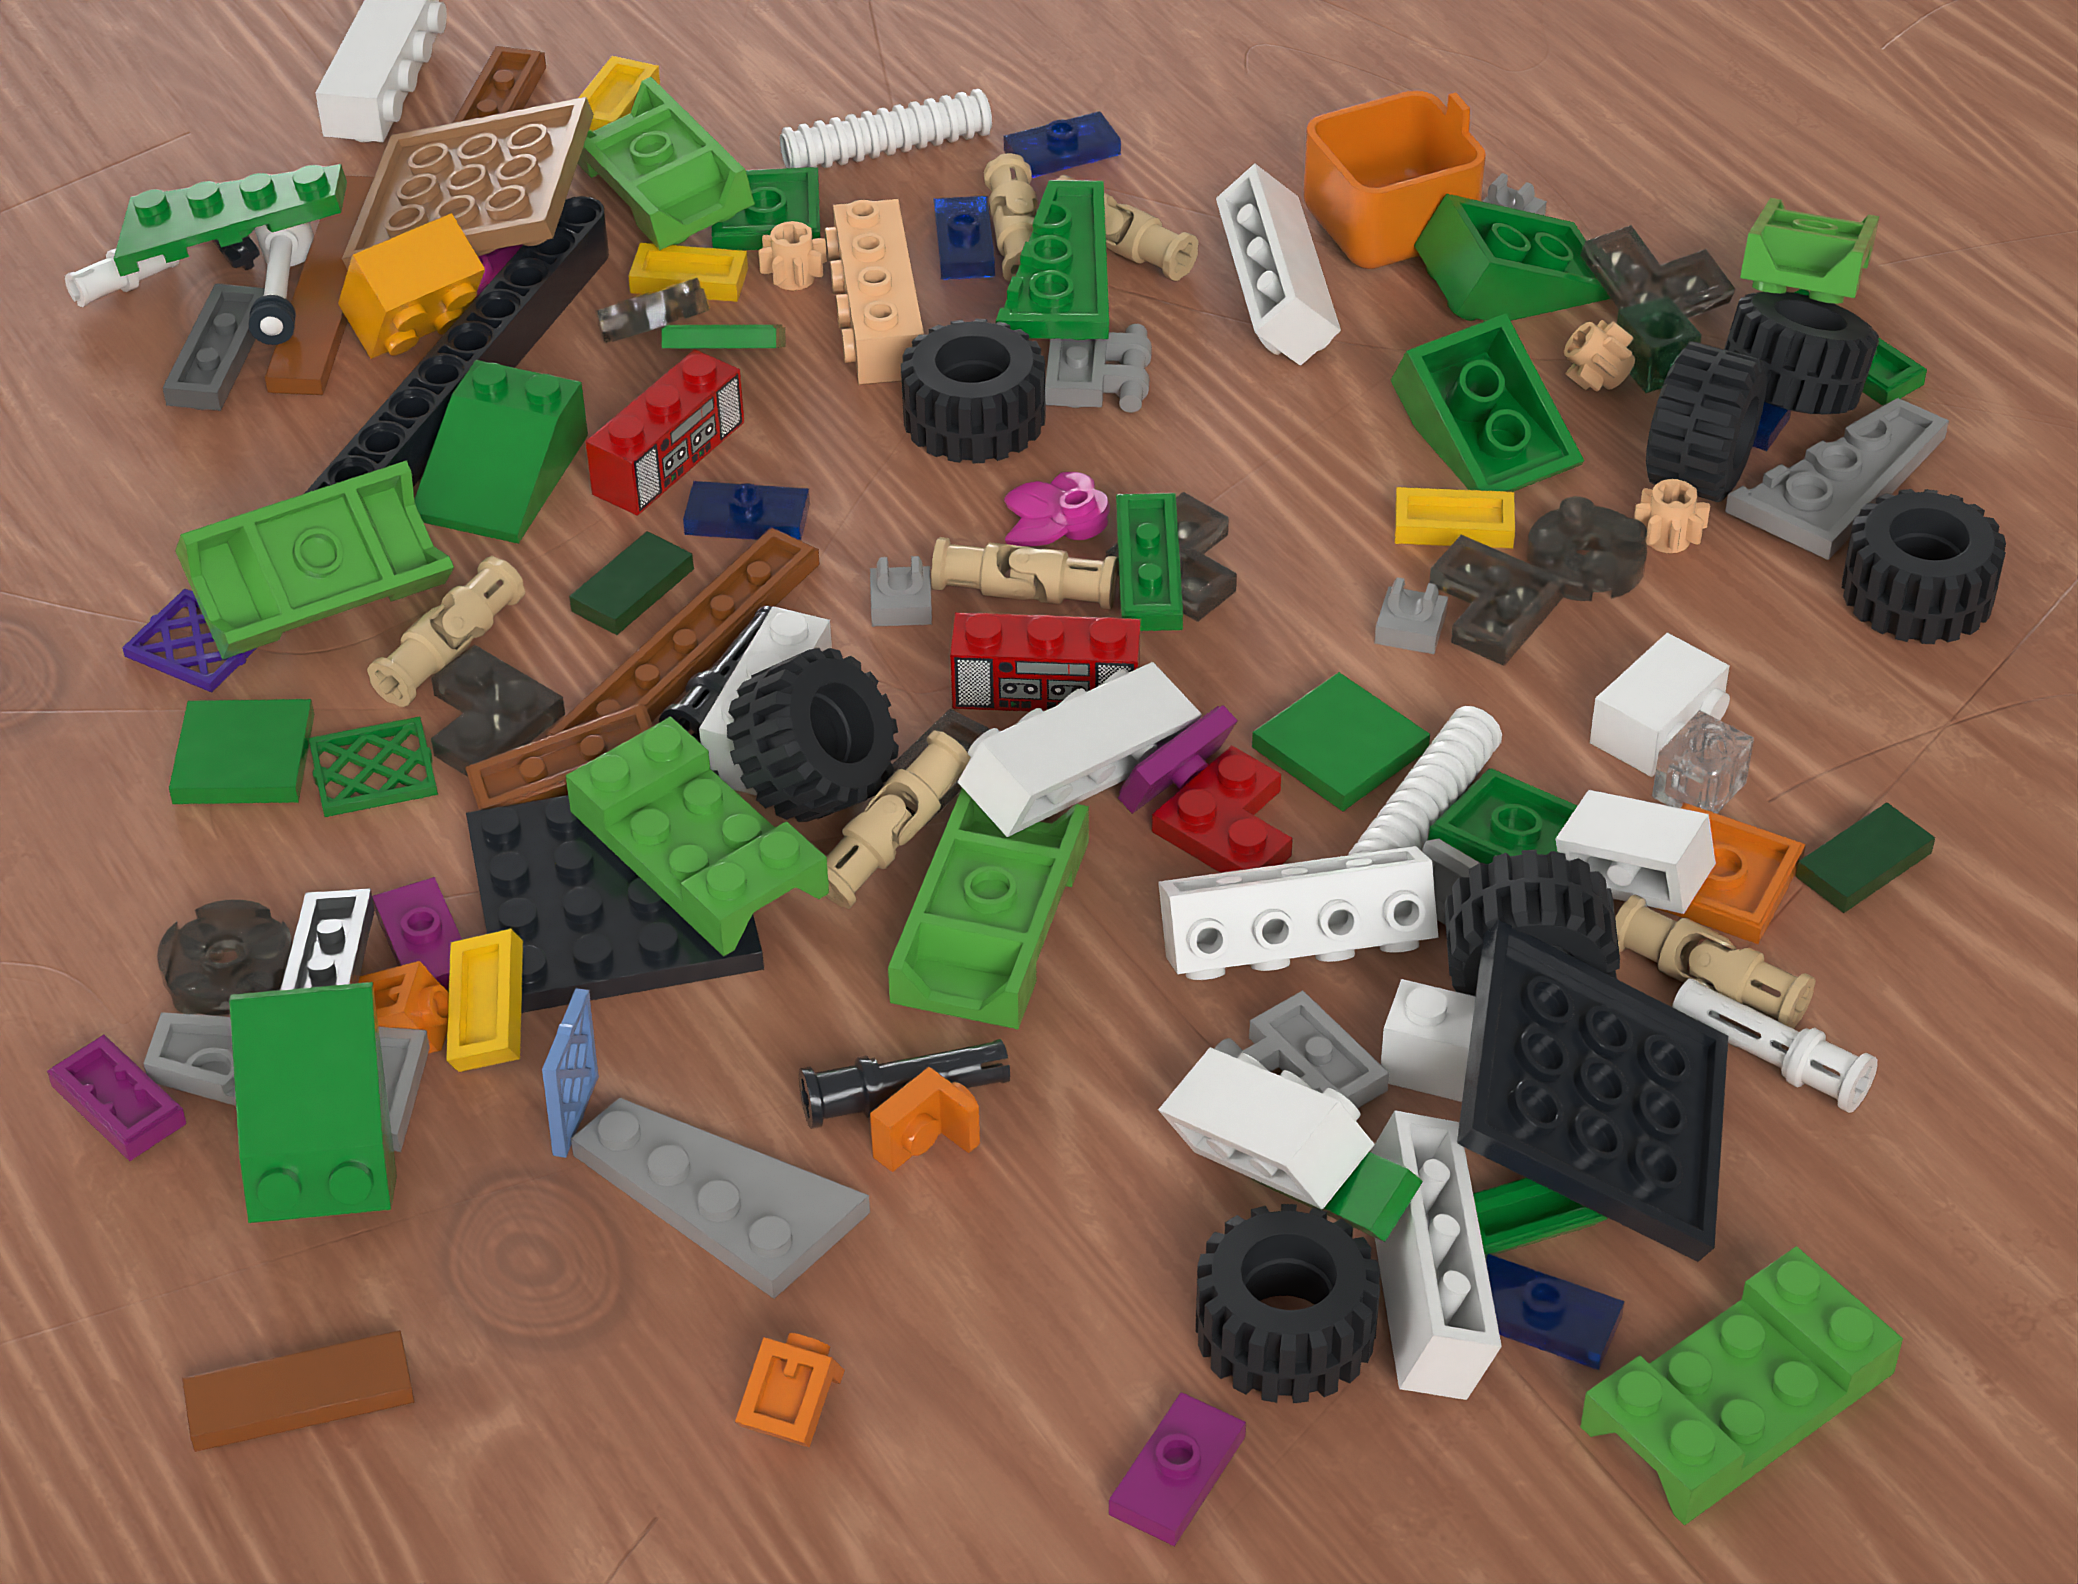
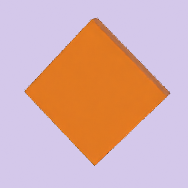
(1747, 879)

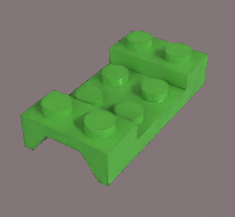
(666, 168)
(1808, 253)
(310, 558)
(692, 833)
(985, 915)
(1746, 1383)

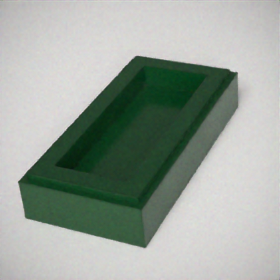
(631, 583)
(1865, 857)

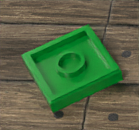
(778, 198)
(724, 336)
(1340, 741)
(242, 751)
(1502, 818)

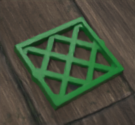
(371, 797)

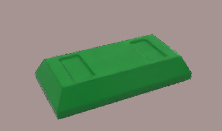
(1527, 1214)

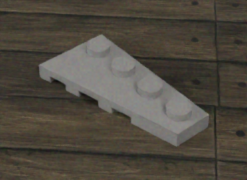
(1823, 493)
(197, 1058)
(728, 1199)

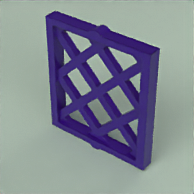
(177, 668)

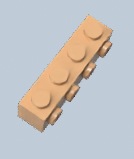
(876, 287)

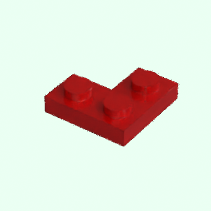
(1216, 816)

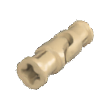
(1012, 207)
(1143, 239)
(1034, 573)
(446, 631)
(875, 834)
(1731, 972)

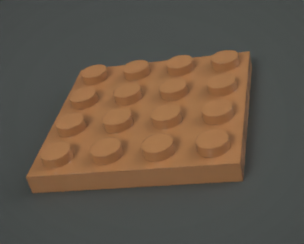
(494, 173)

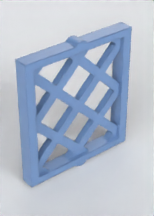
(570, 1072)

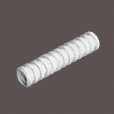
(887, 131)
(1434, 782)

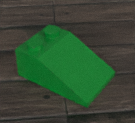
(1505, 261)
(1485, 408)
(501, 450)
(311, 1103)

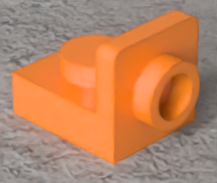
(411, 1000)
(919, 1113)
(788, 1388)

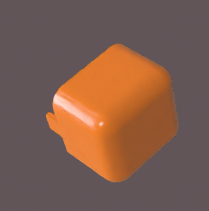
(1385, 170)

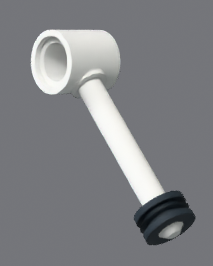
(273, 315)

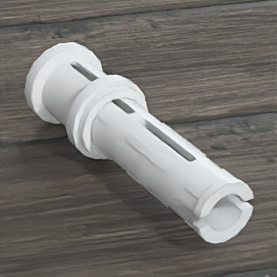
(1806, 1050)

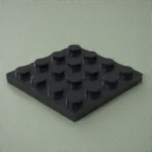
(585, 911)
(1595, 1091)

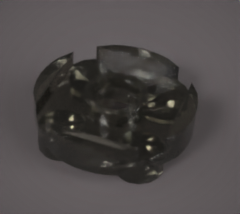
(652, 310)
(1614, 542)
(223, 926)

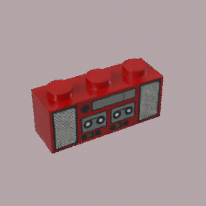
(665, 432)
(1036, 659)

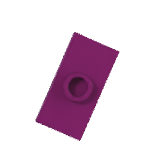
(1178, 759)
(418, 926)
(116, 1097)
(1177, 1468)

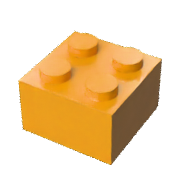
(410, 286)

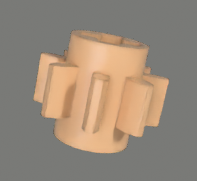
(792, 255)
(1599, 355)
(1672, 515)

